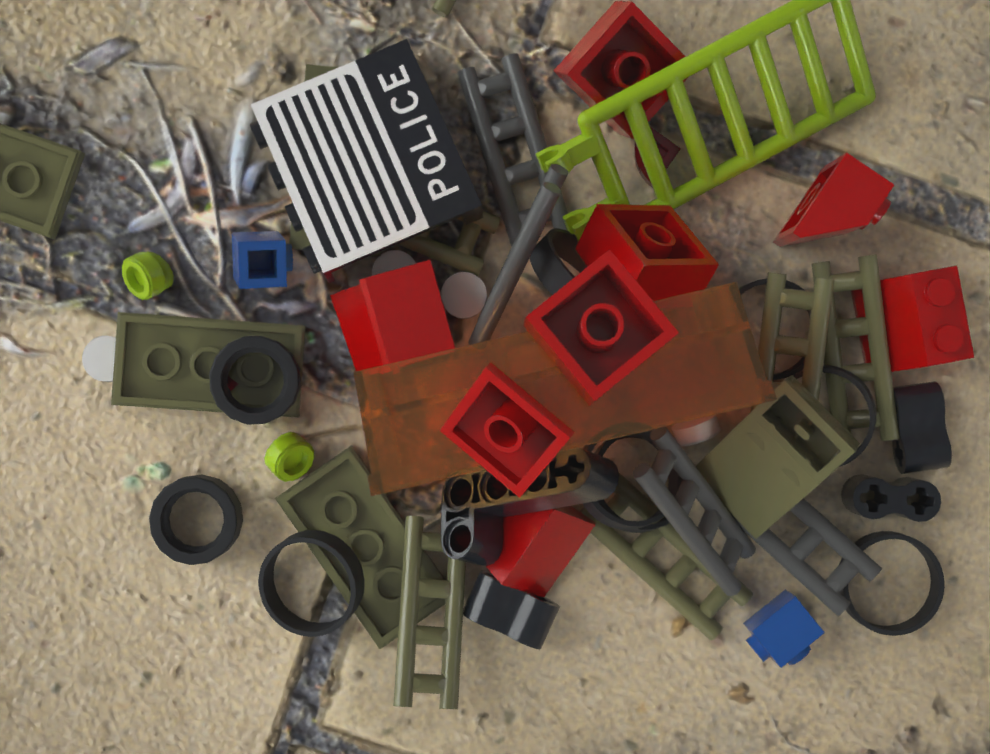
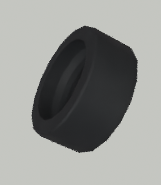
(219, 380)
(160, 520)

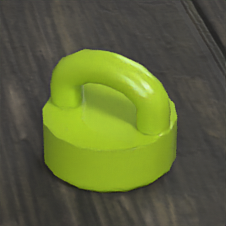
(147, 274)
(289, 457)

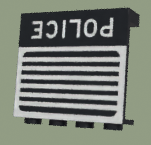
(364, 158)

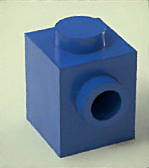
(261, 259)
(782, 630)

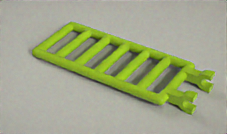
(592, 142)

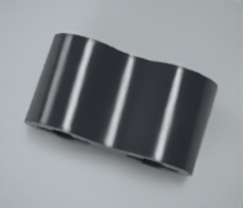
(921, 428)
(891, 497)
(510, 611)

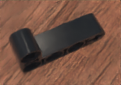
(478, 501)

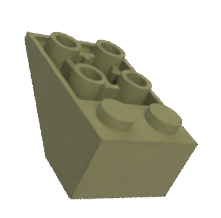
(776, 457)

